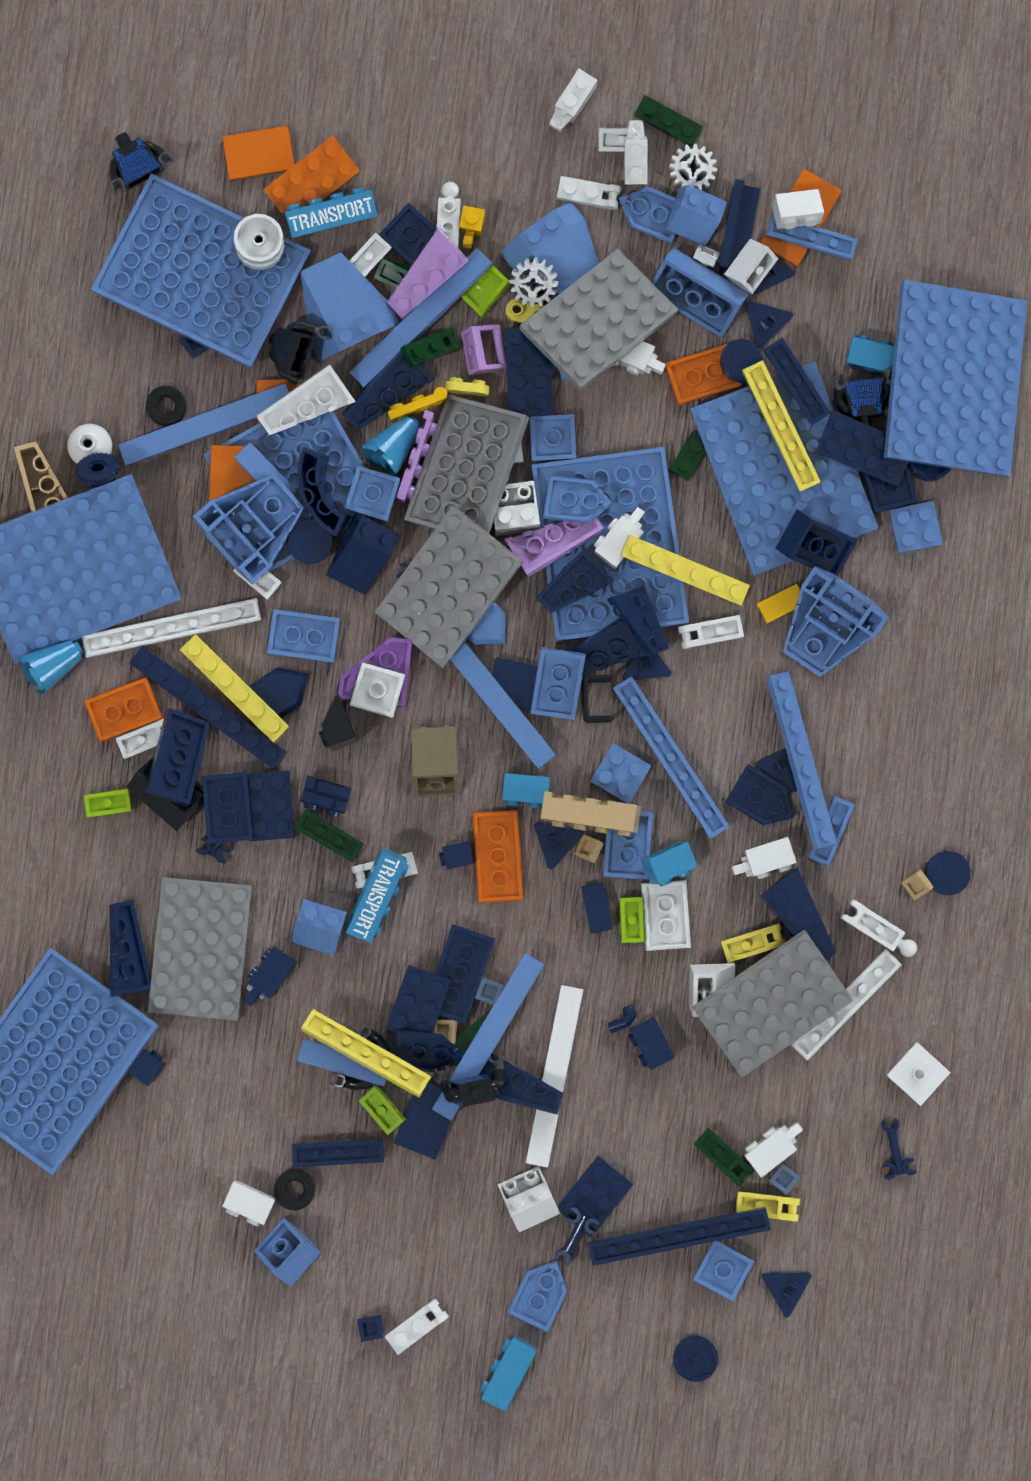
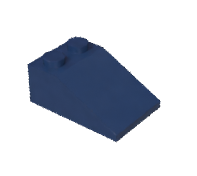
(815, 543)
(362, 553)

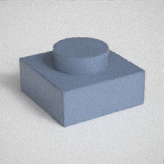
(488, 991)
(784, 1178)

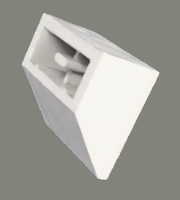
(517, 510)
(706, 979)
(528, 1199)

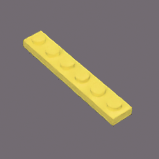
(781, 426)
(684, 570)
(235, 688)
(366, 1053)

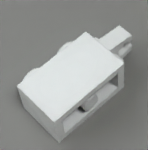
(573, 99)
(635, 154)
(641, 360)
(610, 547)
(766, 858)
(773, 1148)

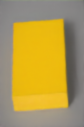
(779, 604)

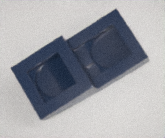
(597, 907)

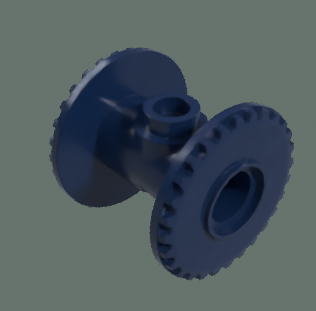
(97, 469)

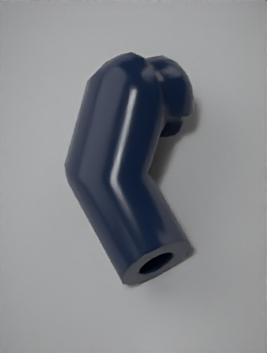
(625, 1021)

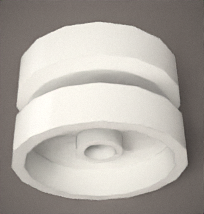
(259, 228)

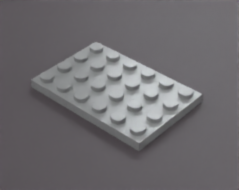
(598, 319)
(467, 463)
(448, 586)
(200, 948)
(772, 1003)

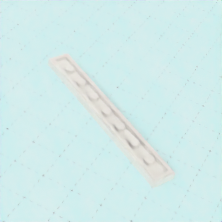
(171, 628)
(555, 1072)

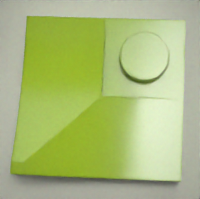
(486, 291)

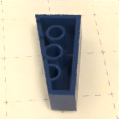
(796, 911)

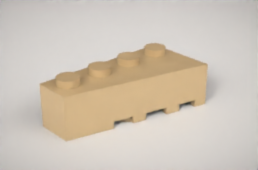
(38, 477)
(590, 813)

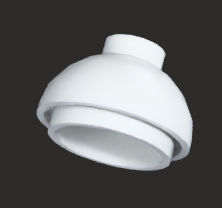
(98, 435)

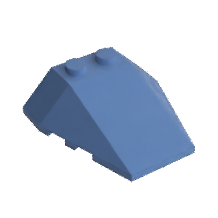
(561, 241)
(345, 301)
(250, 524)
(830, 622)

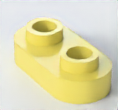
(525, 313)
(476, 388)

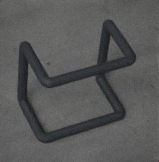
(594, 679)

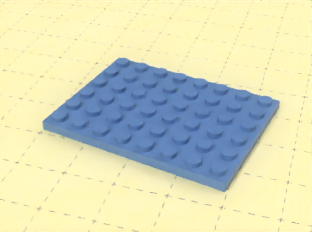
(184, 273)
(955, 378)
(629, 482)
(758, 482)
(80, 568)
(63, 1058)

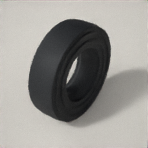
(163, 392)
(280, 1189)

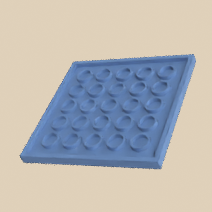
(284, 450)

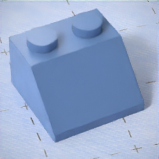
(695, 214)
(319, 927)
(287, 1252)

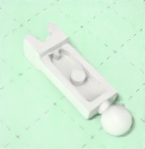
(449, 212)
(879, 929)

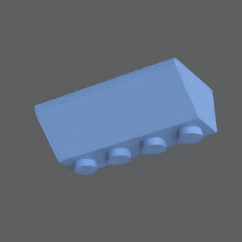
(699, 292)

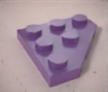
(391, 655)

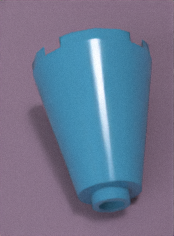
(392, 445)
(50, 665)

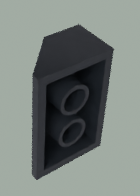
(337, 727)
(170, 812)

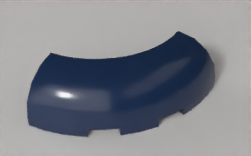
(315, 492)

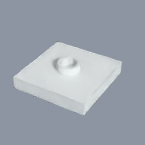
(377, 690)
(918, 1073)

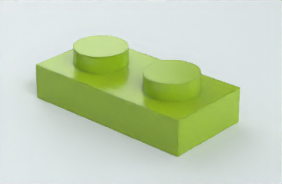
(107, 803)
(631, 920)
(382, 1110)

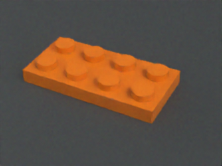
(312, 176)

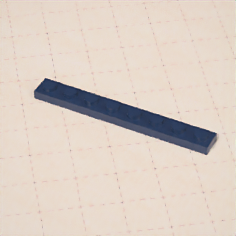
(208, 707)
(679, 1236)

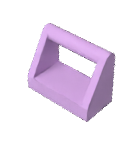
(474, 349)

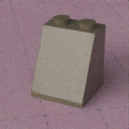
(435, 761)

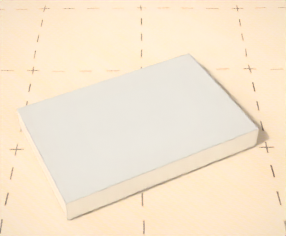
(666, 916)

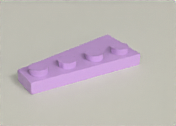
(429, 271)
(413, 471)
(550, 543)

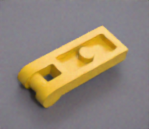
(417, 405)

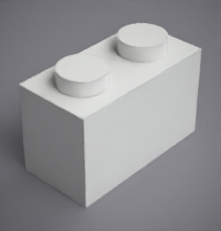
(797, 209)
(751, 266)
(248, 1203)

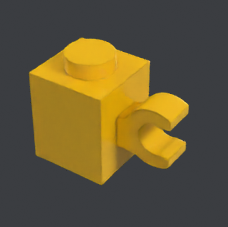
(471, 224)

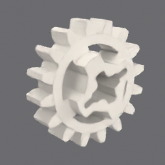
(701, 168)
(543, 282)

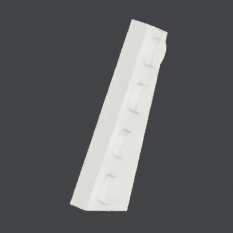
(310, 399)

